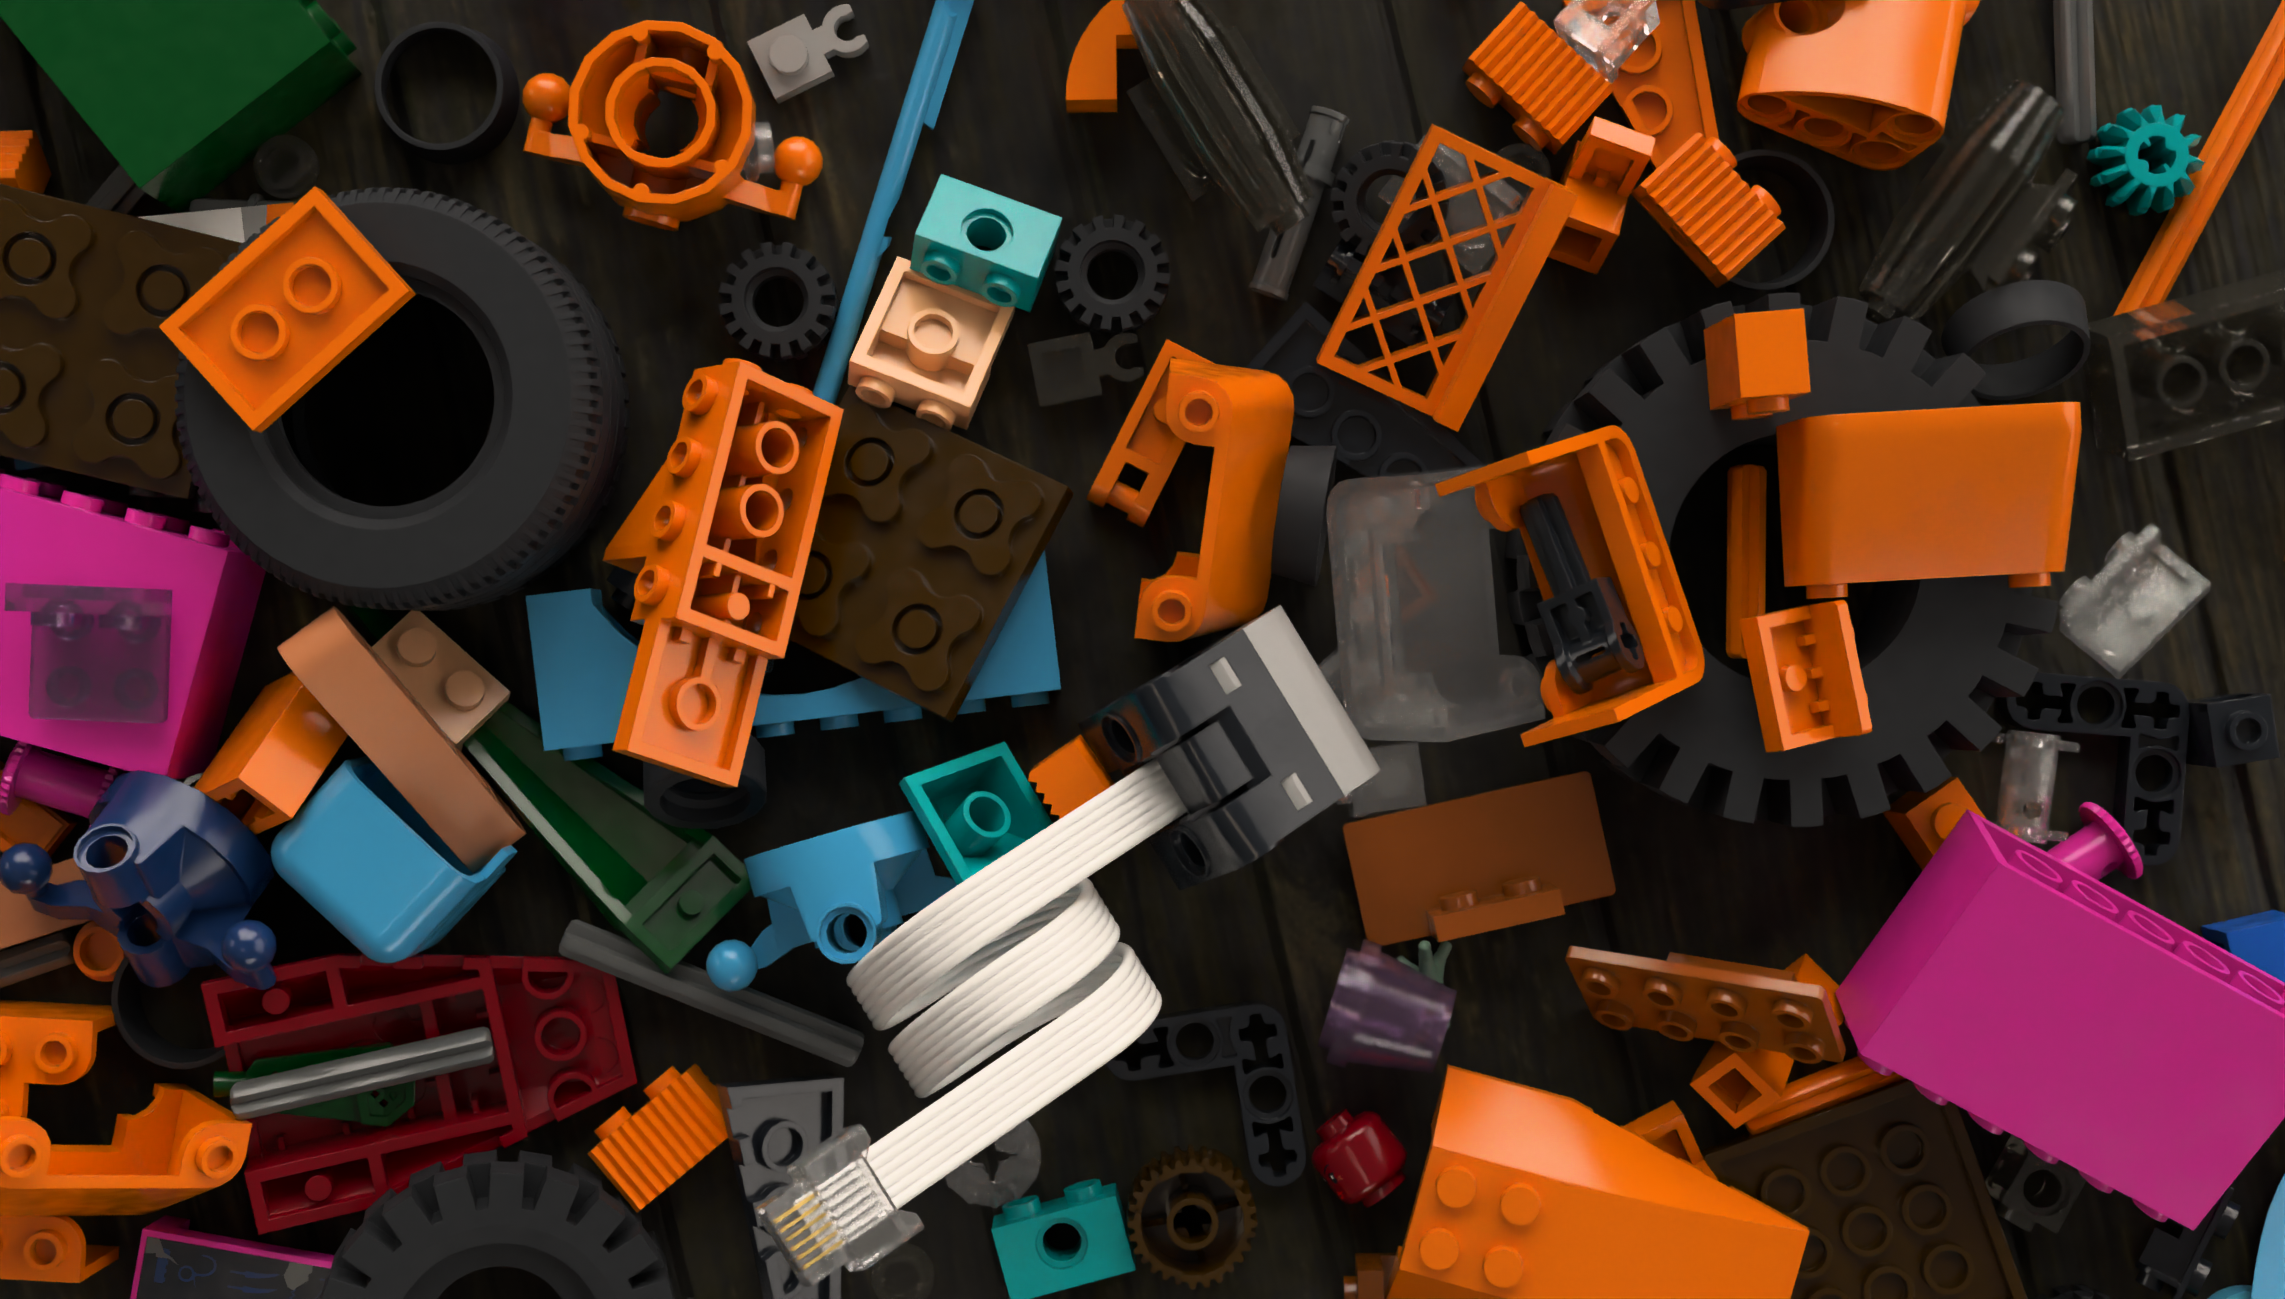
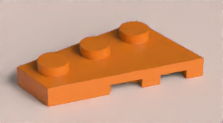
(1666, 82)

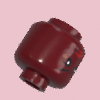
(1359, 1157)

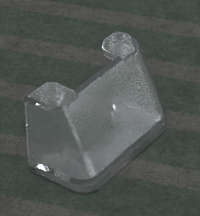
(1420, 613)

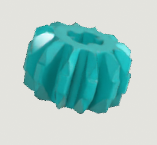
(2159, 144)

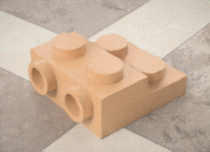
(928, 347)

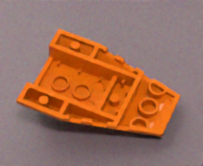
(1561, 1204)

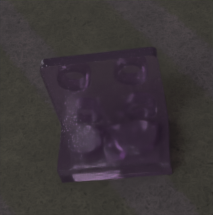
(97, 651)

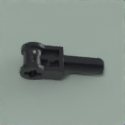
(1584, 612)

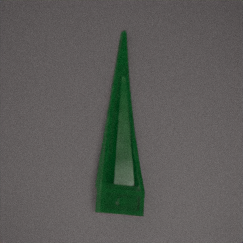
(643, 875)

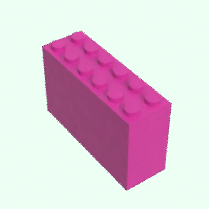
(101, 542)
(2073, 1022)

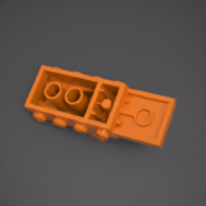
(720, 564)

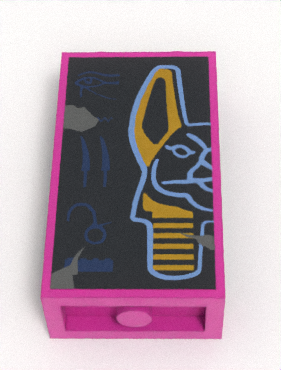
(213, 1266)

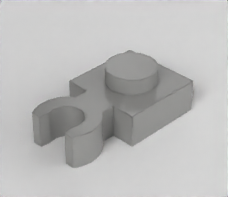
(797, 56)

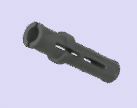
(1317, 156)

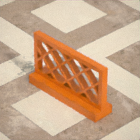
(1496, 302)

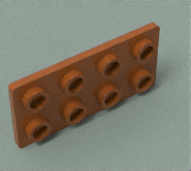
(1479, 861)
(1709, 1000)

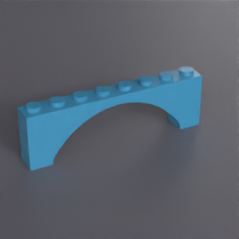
(588, 660)

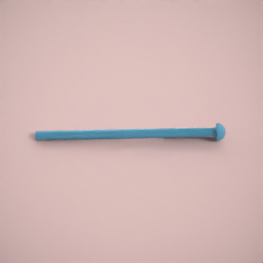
(919, 109)

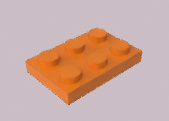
(287, 310)

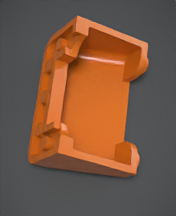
(1250, 426)
(1927, 495)
(154, 1160)

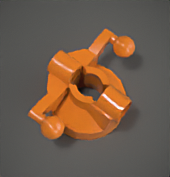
(609, 116)

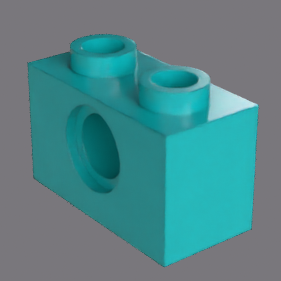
(970, 216)
(1036, 1267)

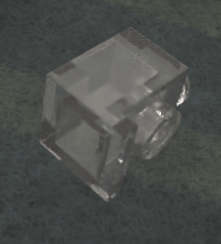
(1588, 30)

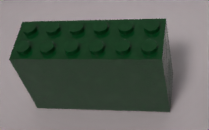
(186, 83)

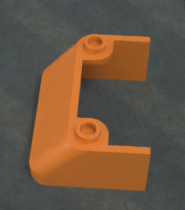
(1618, 539)

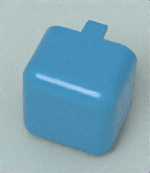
(377, 865)

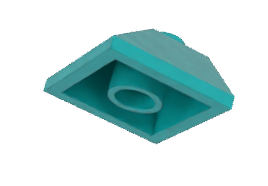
(975, 808)

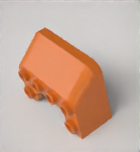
(50, 1047)

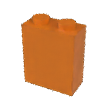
(273, 755)

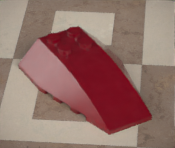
(553, 1036)

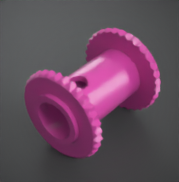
(52, 781)
(2099, 846)

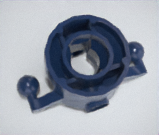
(164, 878)

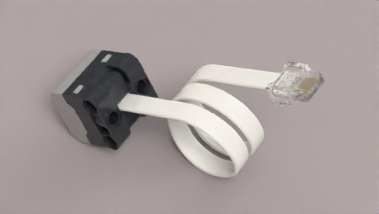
(1213, 755)

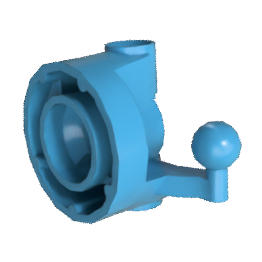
(820, 882)

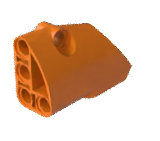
(1854, 74)

